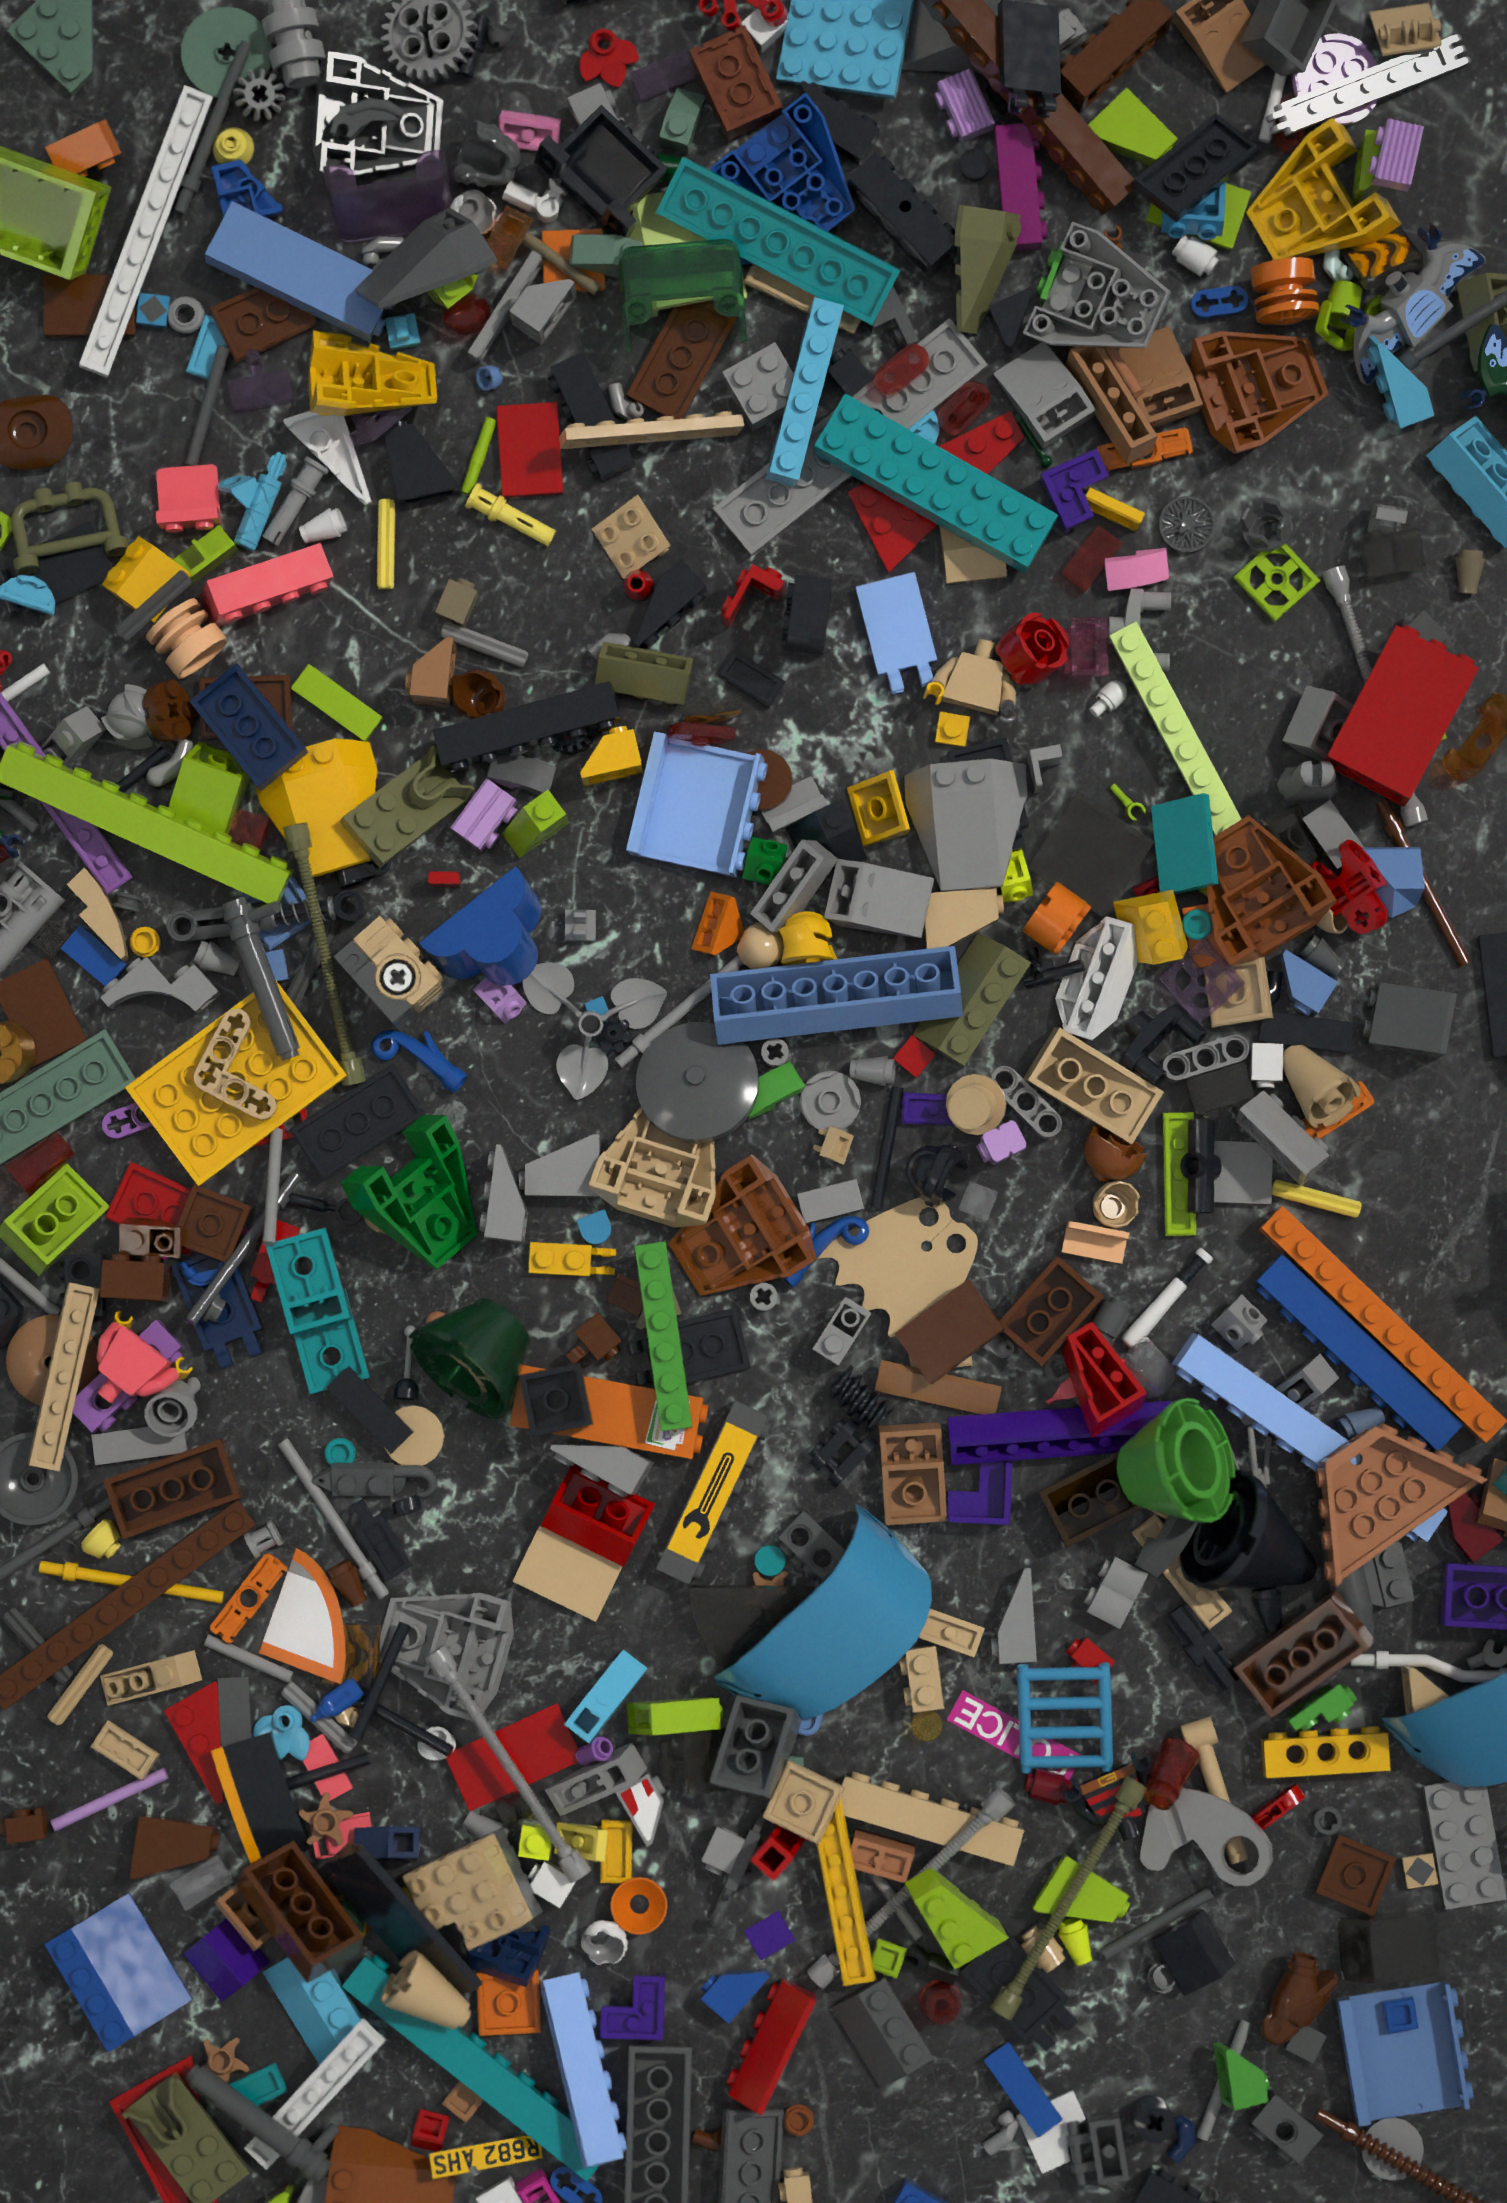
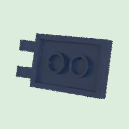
(236, 1319)

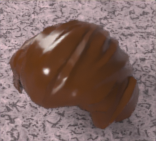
(477, 693)

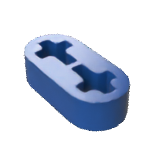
(1218, 295)
(570, 2194)

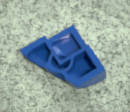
(237, 184)

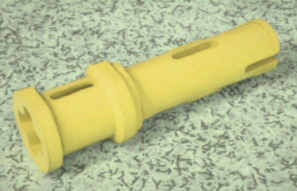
(498, 509)

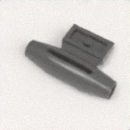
(1379, 1582)

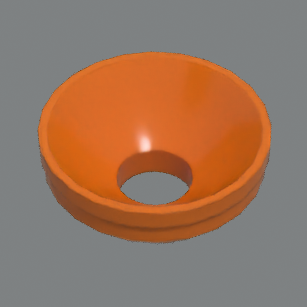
(639, 1922)

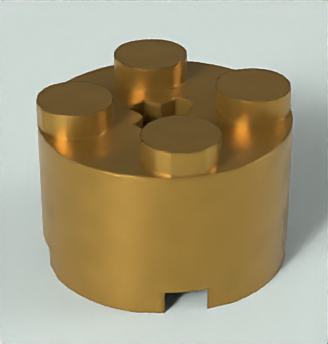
(17, 1052)

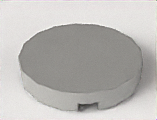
(830, 1100)
(1397, 2134)

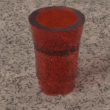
(40, 1162)
(1170, 1773)
(940, 1990)

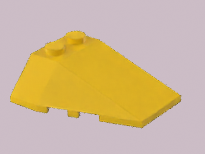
(362, 379)
(320, 792)

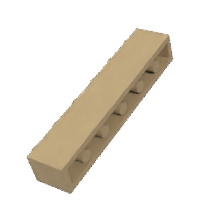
(928, 1819)

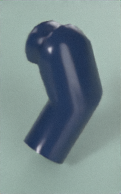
(1186, 2138)

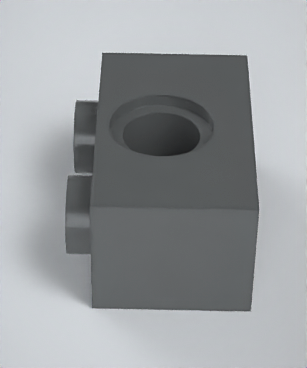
(1298, 2142)

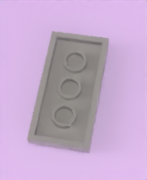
(1464, 1844)

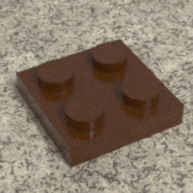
(212, 1223)
(1355, 1874)

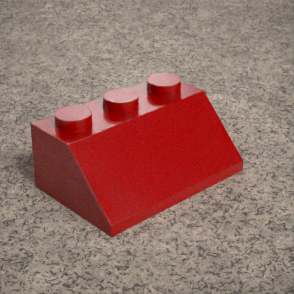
(597, 1516)

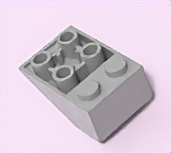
(1045, 394)
(878, 899)
(506, 1209)
(616, 1465)

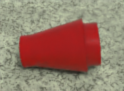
(644, 591)

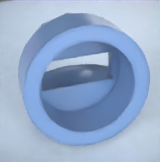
(489, 371)

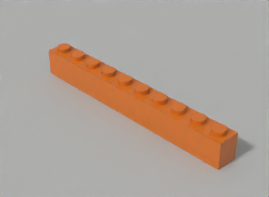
(1382, 1324)

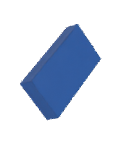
(93, 956)

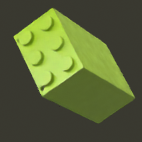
(48, 214)

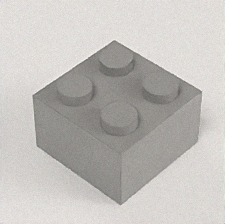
(760, 385)

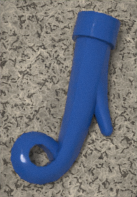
(428, 1055)
(826, 1237)

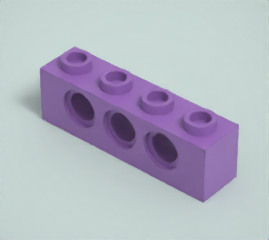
(86, 1402)

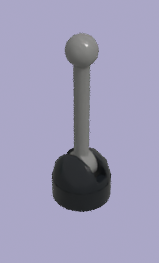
(407, 1388)

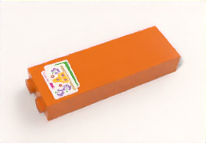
(626, 1418)

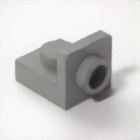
(1386, 517)

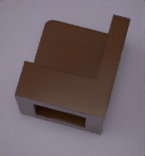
(626, 1295)

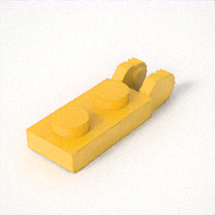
(567, 1259)

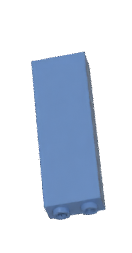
(294, 270)

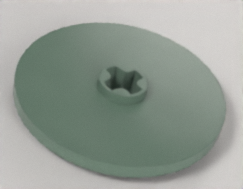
(212, 33)

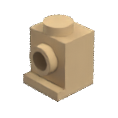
(796, 2186)

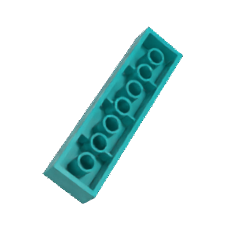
(935, 483)

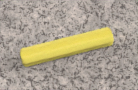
(386, 544)
(1316, 1198)

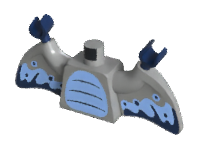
(1413, 301)

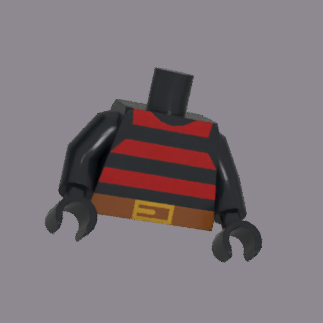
(1096, 1798)

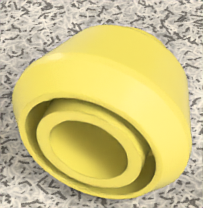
(233, 145)
(102, 1540)

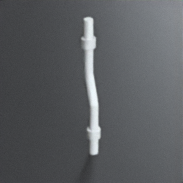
(1383, 1660)

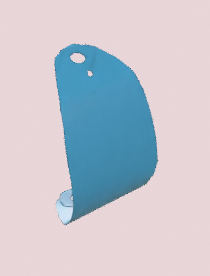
(843, 1632)
(1460, 1736)

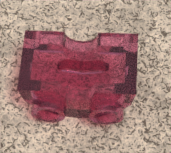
(1087, 647)

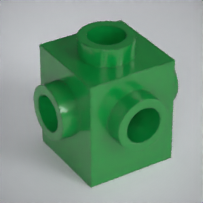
(764, 860)

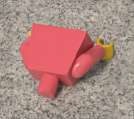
(133, 1363)

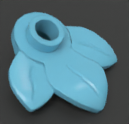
(287, 1739)

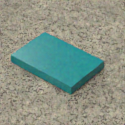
(1184, 844)

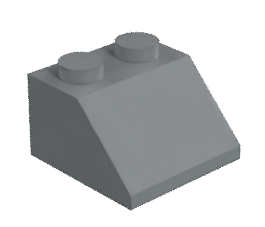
(541, 307)
(1317, 722)

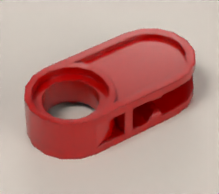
(1278, 1806)

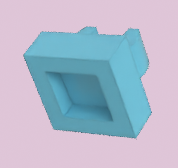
(402, 331)

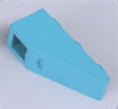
(1404, 393)
(606, 1696)

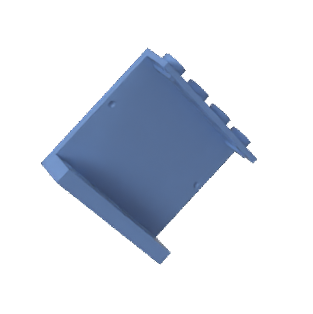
(1407, 2068)

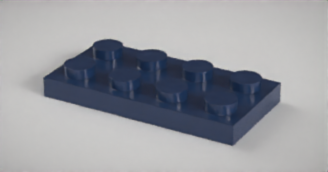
(249, 726)

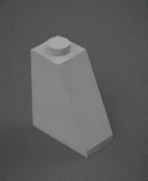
(563, 1171)

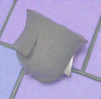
(128, 718)

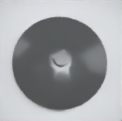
(696, 1086)

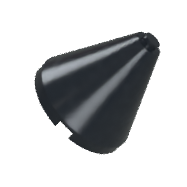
(1247, 1545)

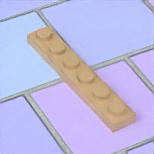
(663, 429)
(63, 1376)

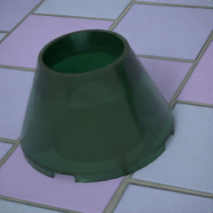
(474, 1355)

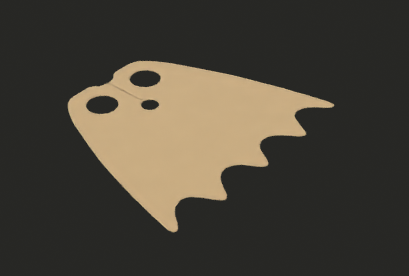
(894, 1266)

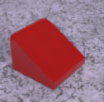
(430, 2130)

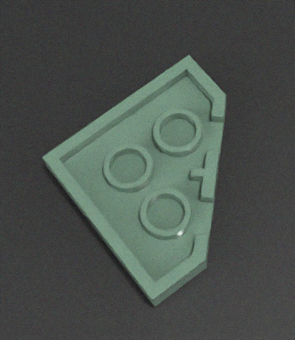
(59, 39)

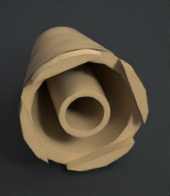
(1319, 1086)
(425, 1993)

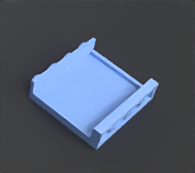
(696, 805)

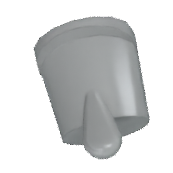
(173, 1409)

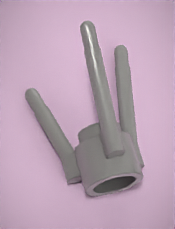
(1262, 1474)

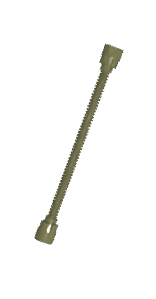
(299, 841)
(1009, 1997)

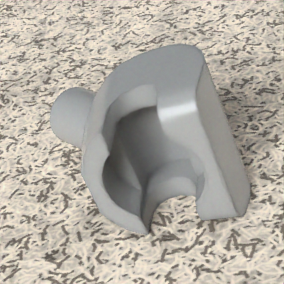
(1488, 1657)

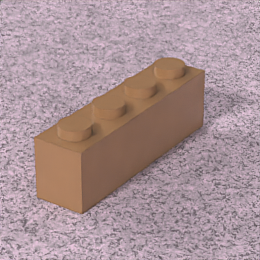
(1113, 402)

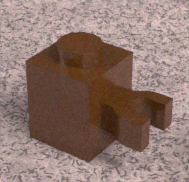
(596, 1338)

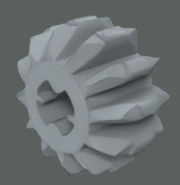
(269, 94)

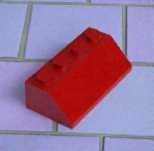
(771, 2046)

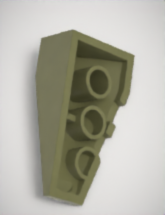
(986, 247)

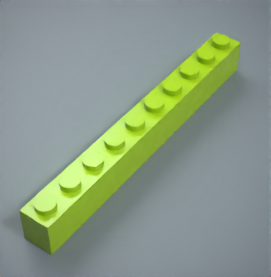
(144, 824)

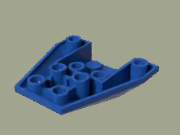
(793, 166)

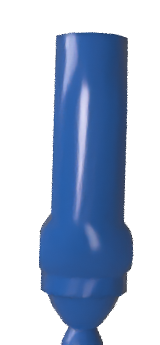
(338, 1700)

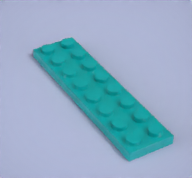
(778, 240)

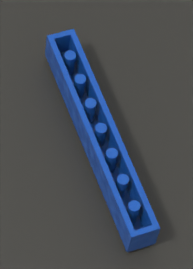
(1358, 1353)

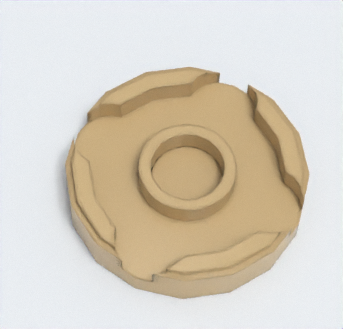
(424, 1442)

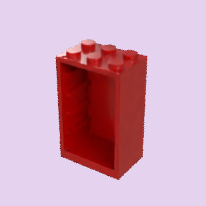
(1401, 714)

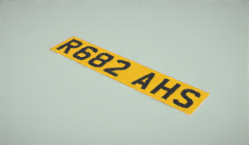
(484, 2156)

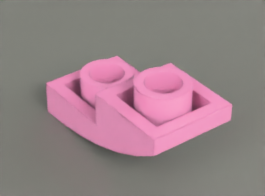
(1137, 570)

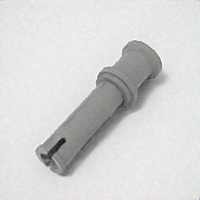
(302, 488)

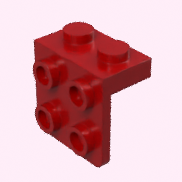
(766, 581)

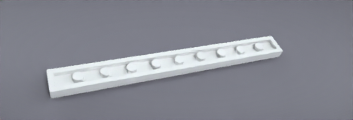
(145, 231)

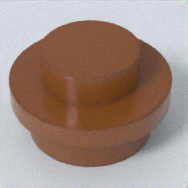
(798, 2120)

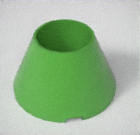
(1179, 1464)

